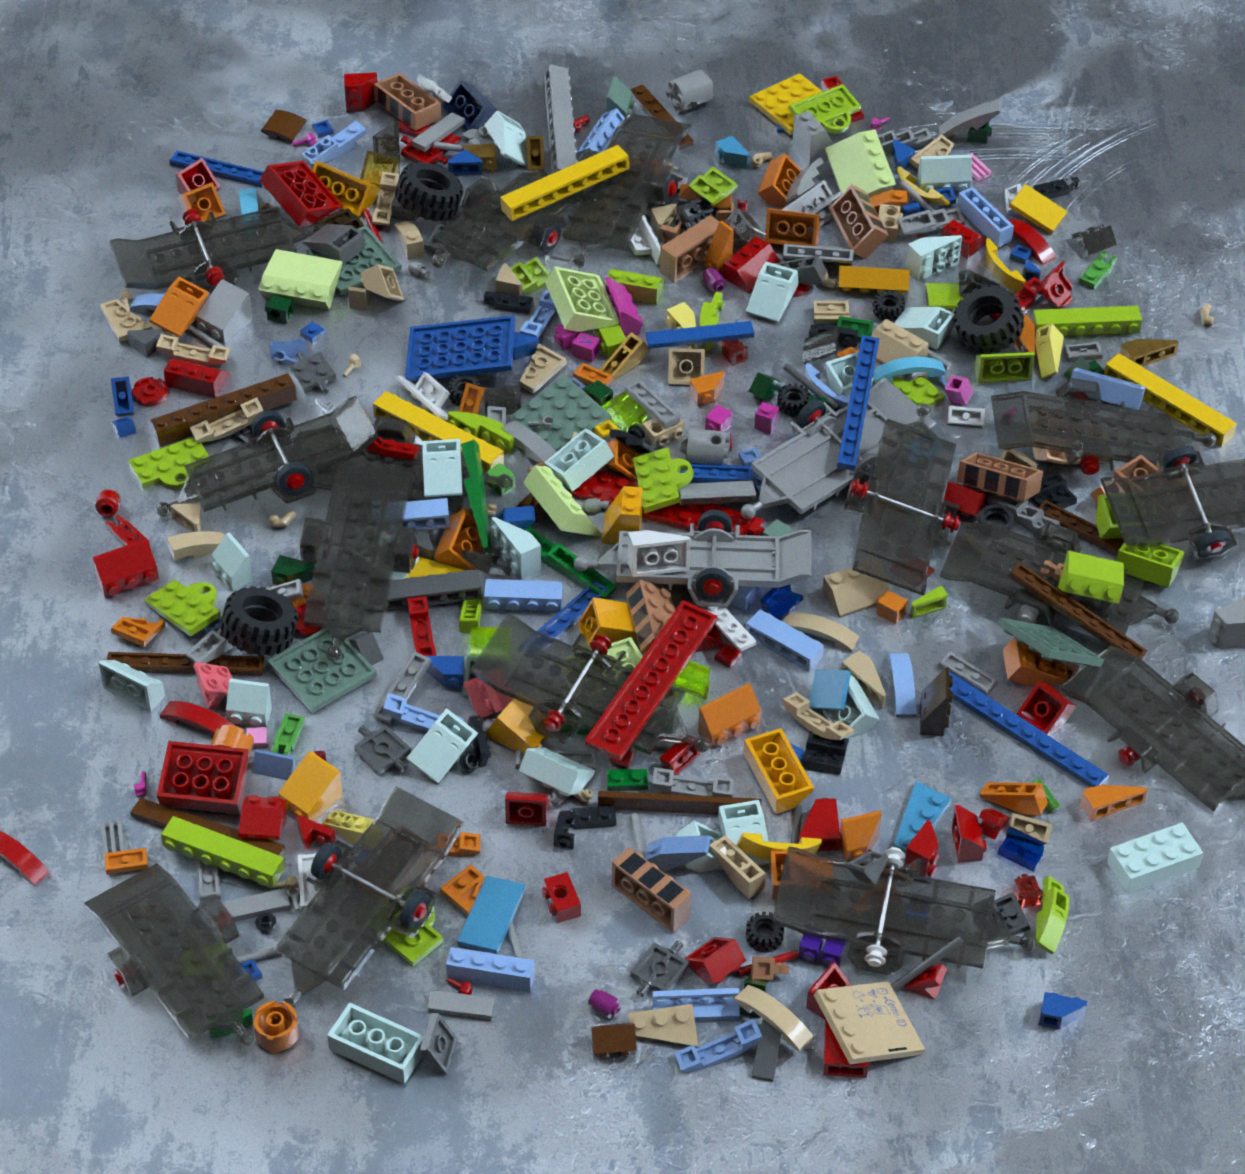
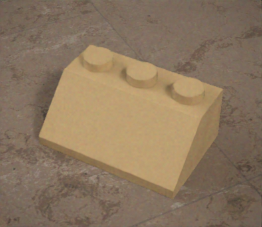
(897, 343)
(852, 591)

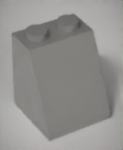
(810, 138)
(225, 312)
(1229, 625)

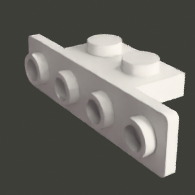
(645, 242)
(428, 392)
(731, 628)

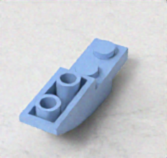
(338, 145)

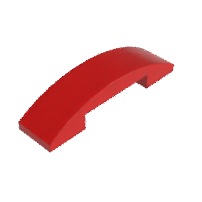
(1033, 240)
(1027, 296)
(421, 626)
(193, 715)
(22, 859)

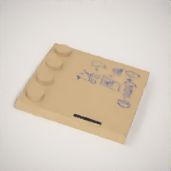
(869, 1022)

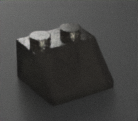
(503, 397)

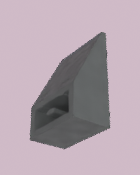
(337, 242)

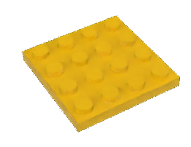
(776, 99)

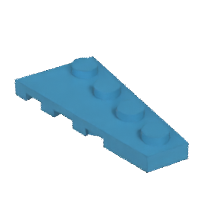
(922, 806)

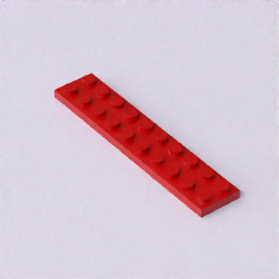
(607, 487)
(650, 680)

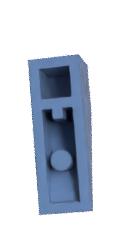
(676, 851)

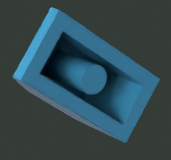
(732, 153)

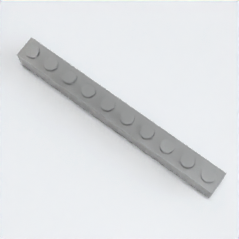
(560, 118)

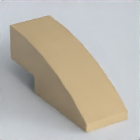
(194, 544)

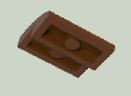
(284, 125)

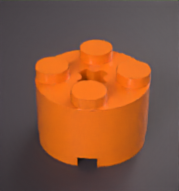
(232, 737)
(276, 1026)

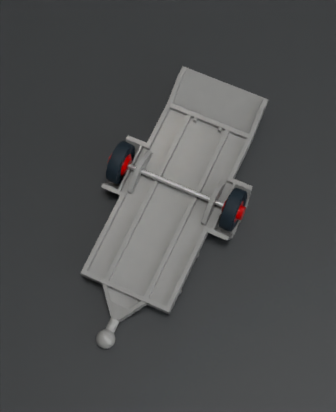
(806, 465)
(721, 560)

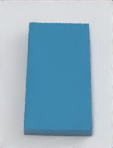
(491, 915)

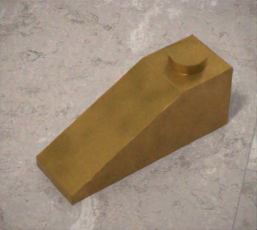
(1149, 350)
(626, 356)

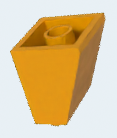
(623, 514)
(607, 619)
(514, 728)
(312, 787)

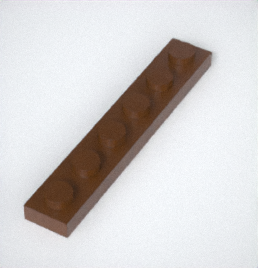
(653, 108)

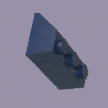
(469, 104)

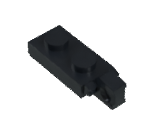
(1058, 187)
(509, 302)
(847, 336)
(479, 744)
(591, 817)

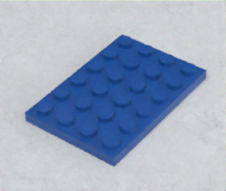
(461, 348)

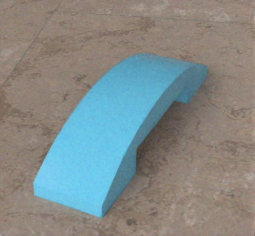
(248, 200)
(907, 366)

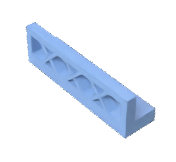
(602, 132)
(705, 1010)

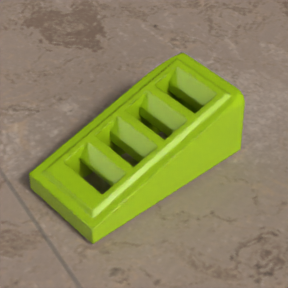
(929, 602)
(470, 616)

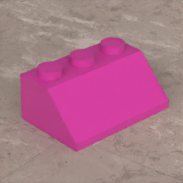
(624, 308)

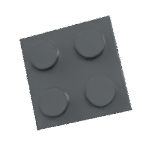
(438, 1043)

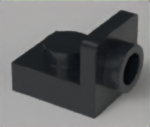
(562, 837)

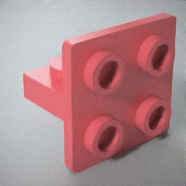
(213, 682)
(485, 698)

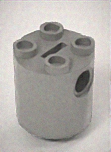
(690, 90)
(706, 447)

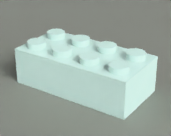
(1154, 857)
(376, 1043)

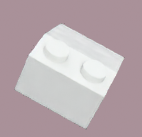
(657, 553)

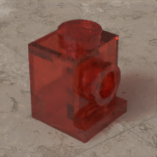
(734, 351)
(1027, 891)

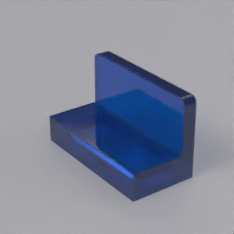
(780, 601)
(1022, 849)

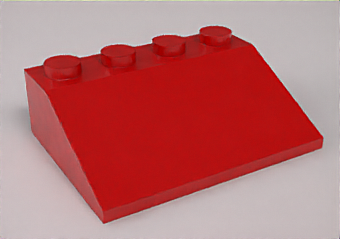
(300, 192)
(203, 777)

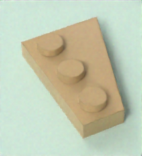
(939, 147)
(122, 319)
(542, 368)
(667, 1024)

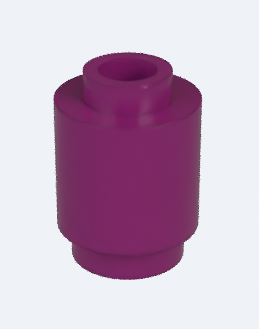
(714, 280)
(604, 1003)

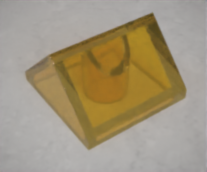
(376, 164)

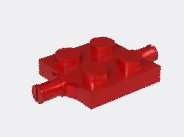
(430, 156)

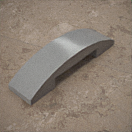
(669, 783)

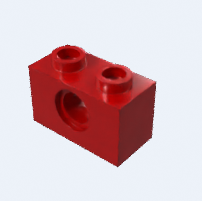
(561, 897)

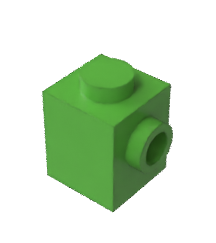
(498, 470)

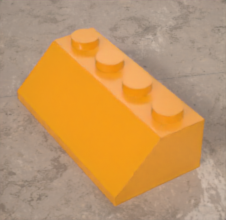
(348, 189)
(873, 278)
(777, 770)

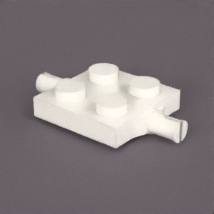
(430, 86)

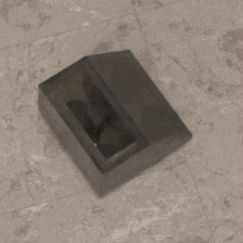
(744, 228)
(1092, 240)
(970, 280)

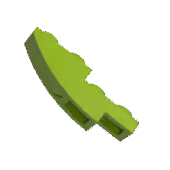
(710, 316)
(484, 428)
(1053, 916)

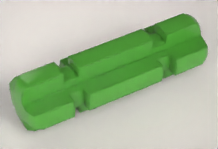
(1053, 804)

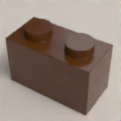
(613, 1038)

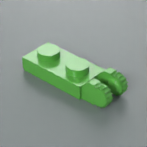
(1097, 271)
(288, 734)

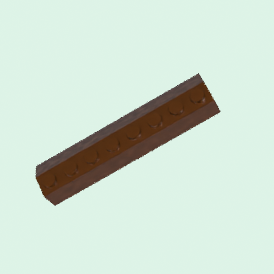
(177, 424)

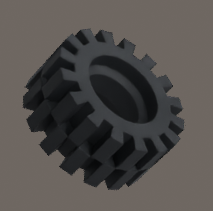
(888, 298)
(458, 384)
(792, 392)
(761, 941)

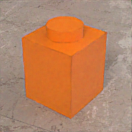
(891, 607)

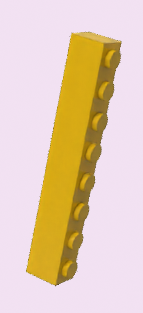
(564, 182)
(1173, 400)
(433, 428)

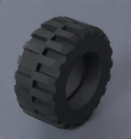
(429, 191)
(995, 335)
(259, 621)

